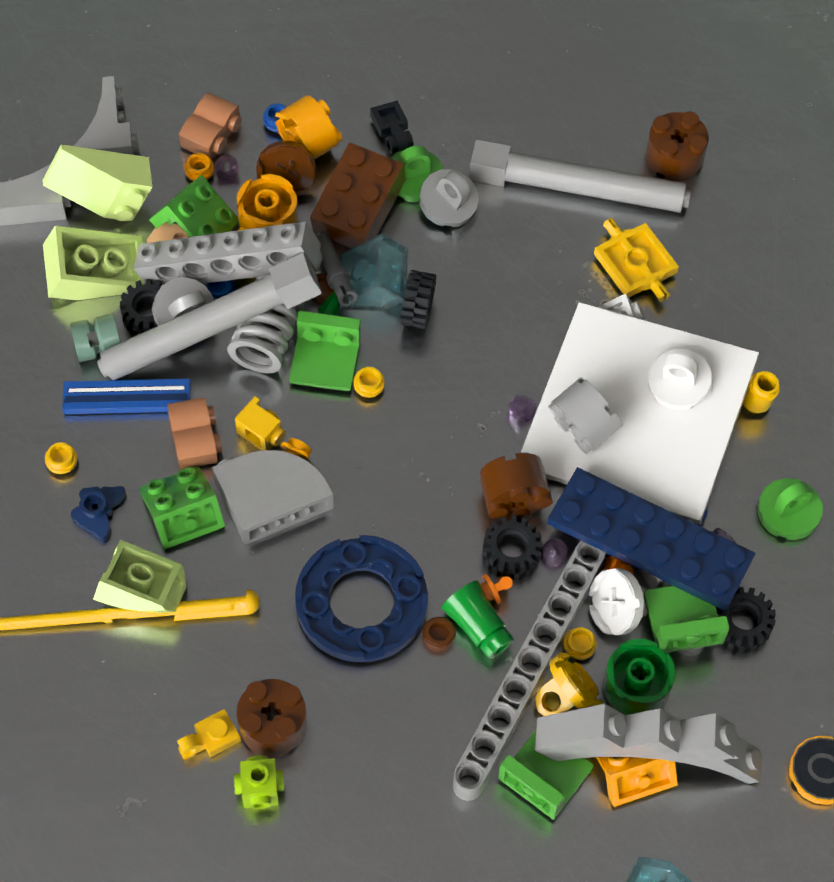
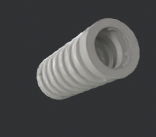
(247, 331)

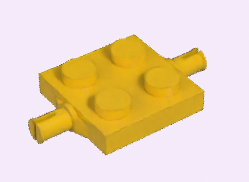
(636, 260)

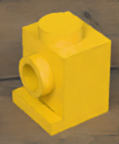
(259, 426)

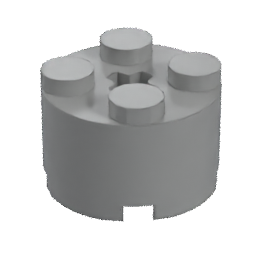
(585, 415)

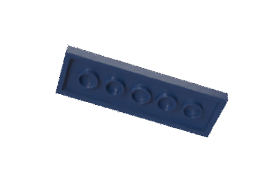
(651, 538)

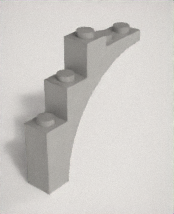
(26, 197)
(652, 734)

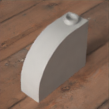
(270, 492)

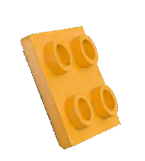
(636, 777)

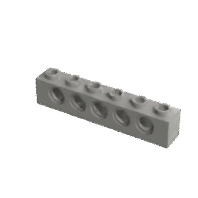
(226, 254)

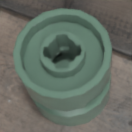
(106, 334)

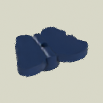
(94, 519)

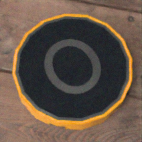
(813, 769)

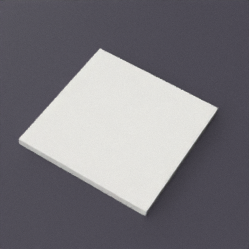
(658, 450)

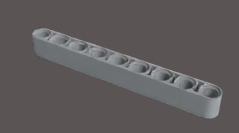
(525, 680)

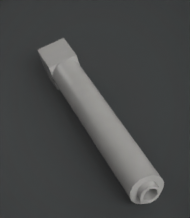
(495, 164)
(287, 284)

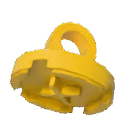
(571, 684)

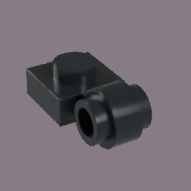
(391, 121)

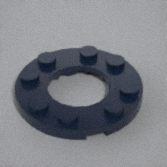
(352, 555)

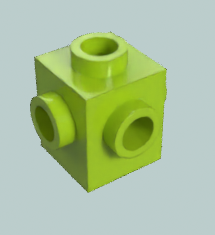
(259, 793)

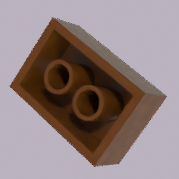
(358, 196)

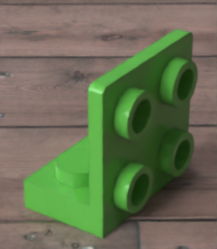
(197, 210)
(325, 351)
(182, 506)
(683, 620)
(542, 780)

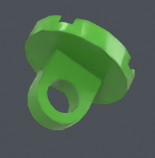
(417, 166)
(789, 509)

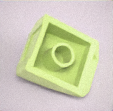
(141, 581)

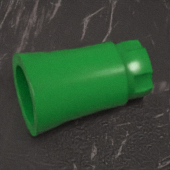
(478, 619)

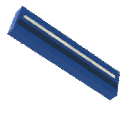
(123, 395)

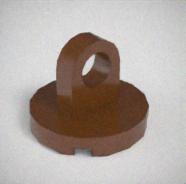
(289, 161)

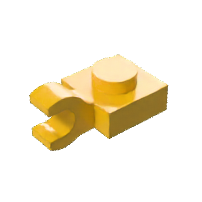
(213, 734)

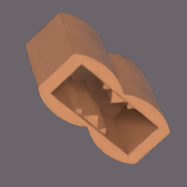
(210, 126)
(193, 432)

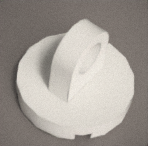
(680, 379)
(617, 601)

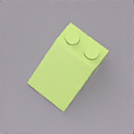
(101, 180)
(89, 263)

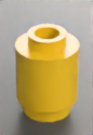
(761, 392)

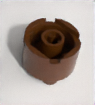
(677, 145)
(515, 486)
(269, 699)

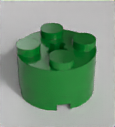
(654, 670)

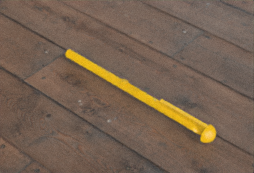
(185, 611)

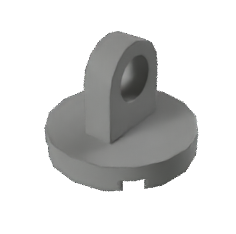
(448, 198)
(178, 298)

